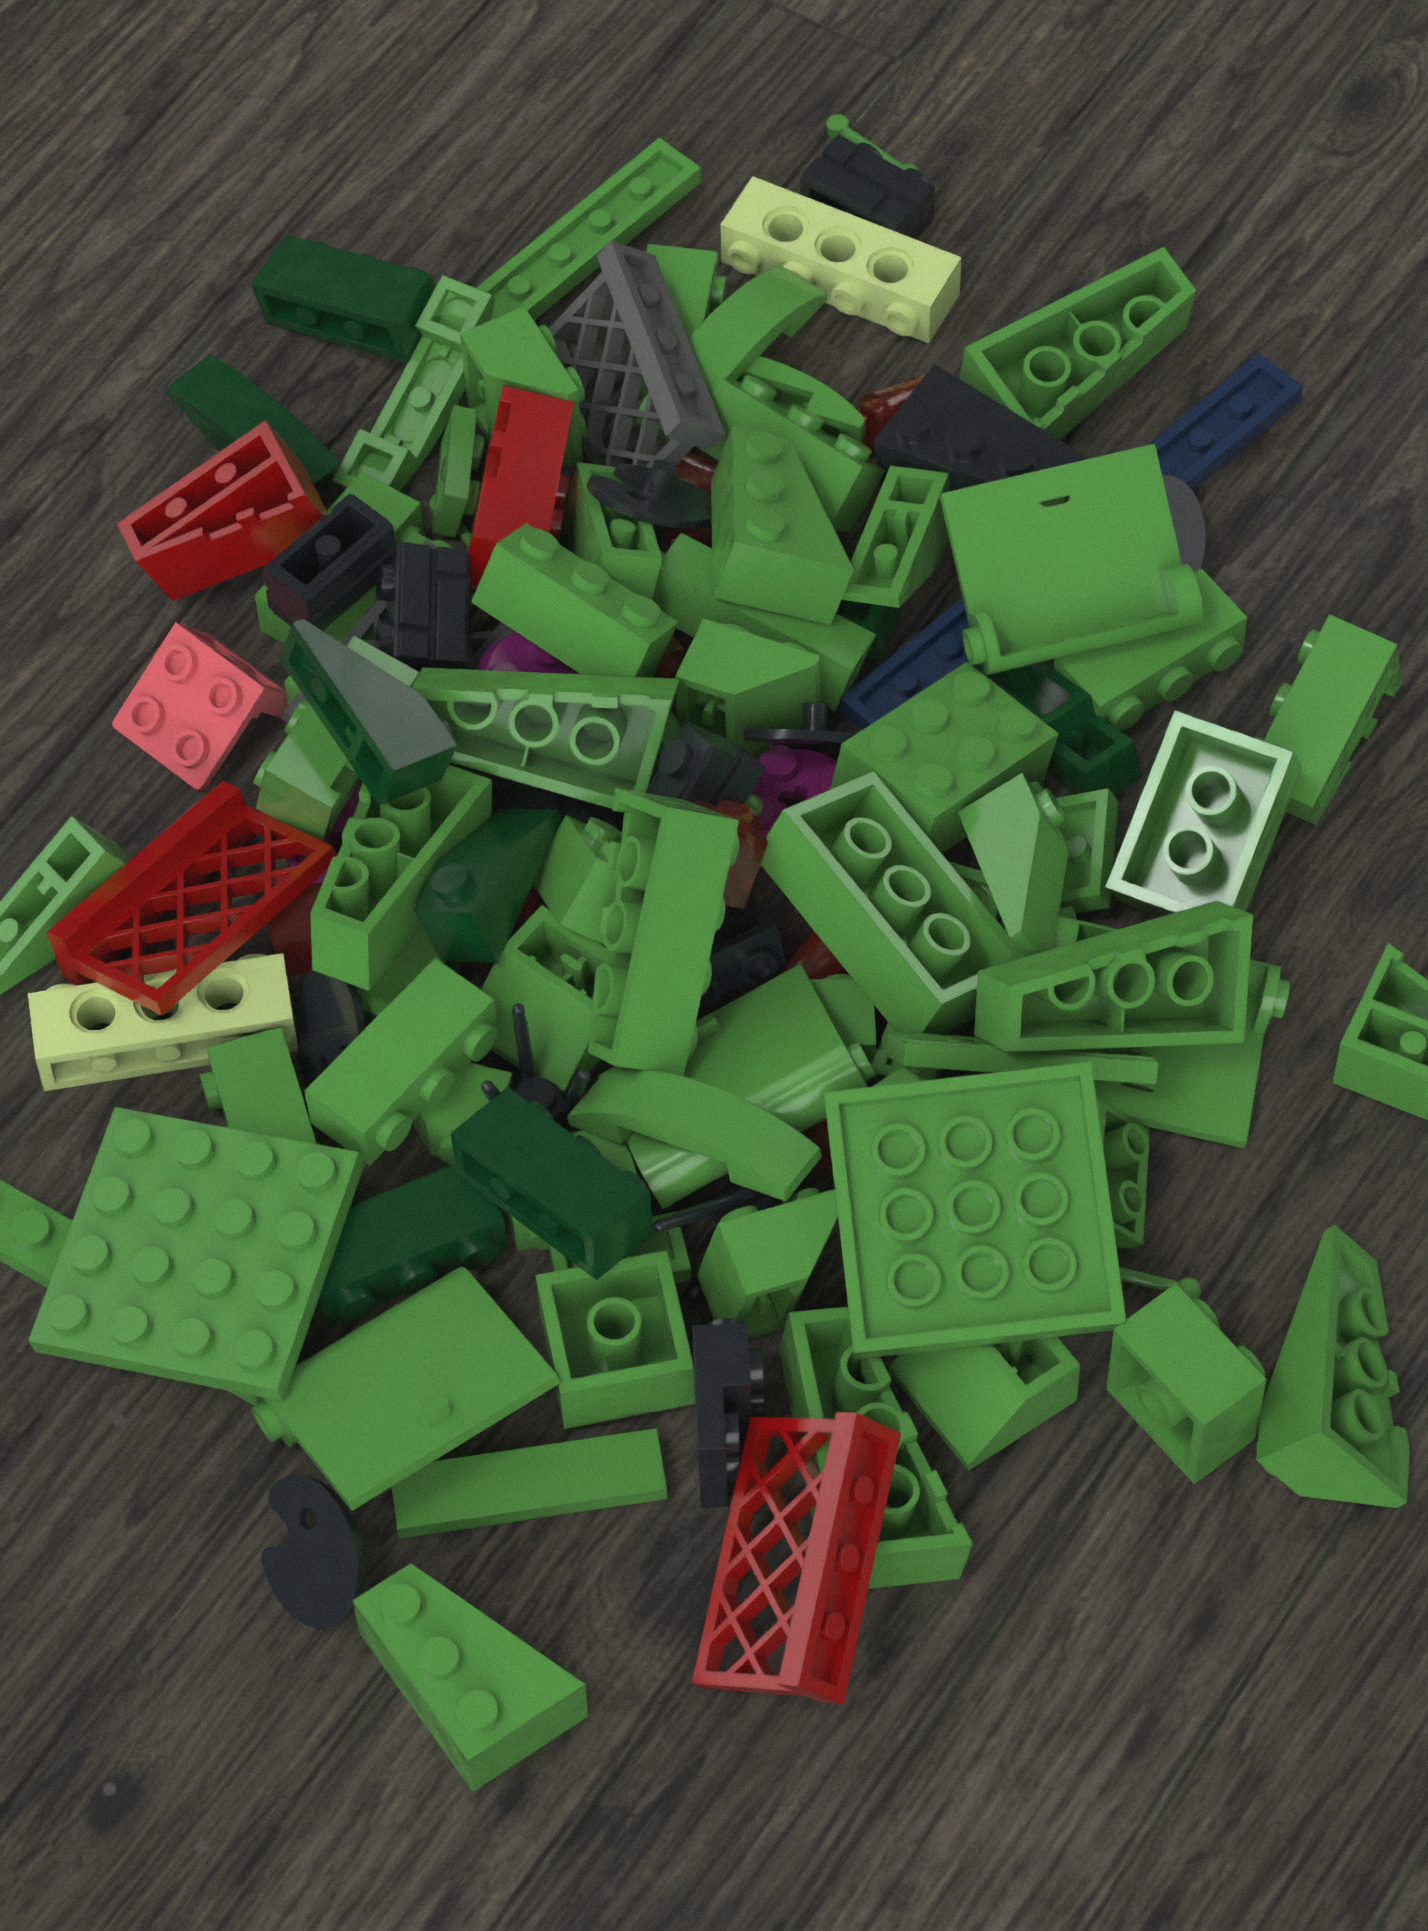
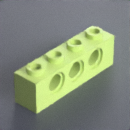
(852, 260)
(141, 1046)

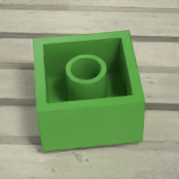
(616, 1340)
(1186, 1382)

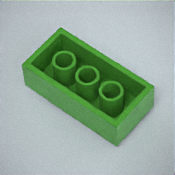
(887, 904)

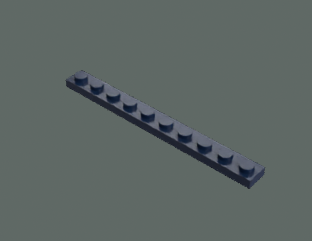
(1187, 449)

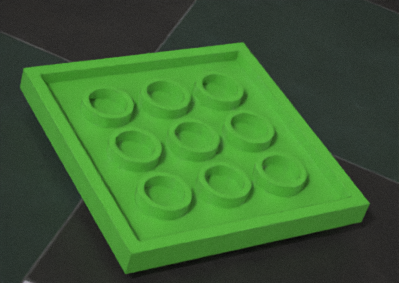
(974, 1210)
(197, 1253)

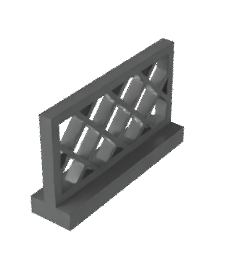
(657, 354)

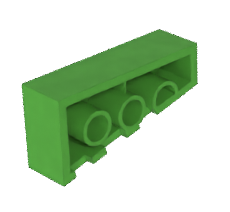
(1083, 346)
(554, 728)
(381, 869)
(659, 930)
(1132, 987)
(821, 1377)

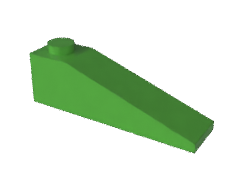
(1328, 1401)

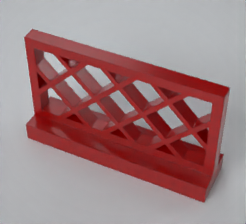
(168, 878)
(833, 1560)

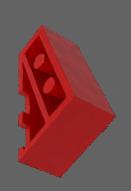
(520, 473)
(224, 515)

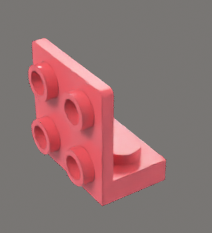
(196, 704)

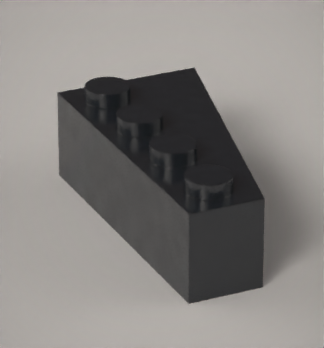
(965, 434)

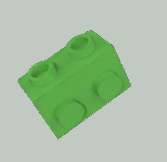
(1091, 846)

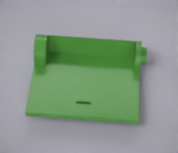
(1069, 573)
(769, 1050)
(1198, 1088)
(407, 1388)

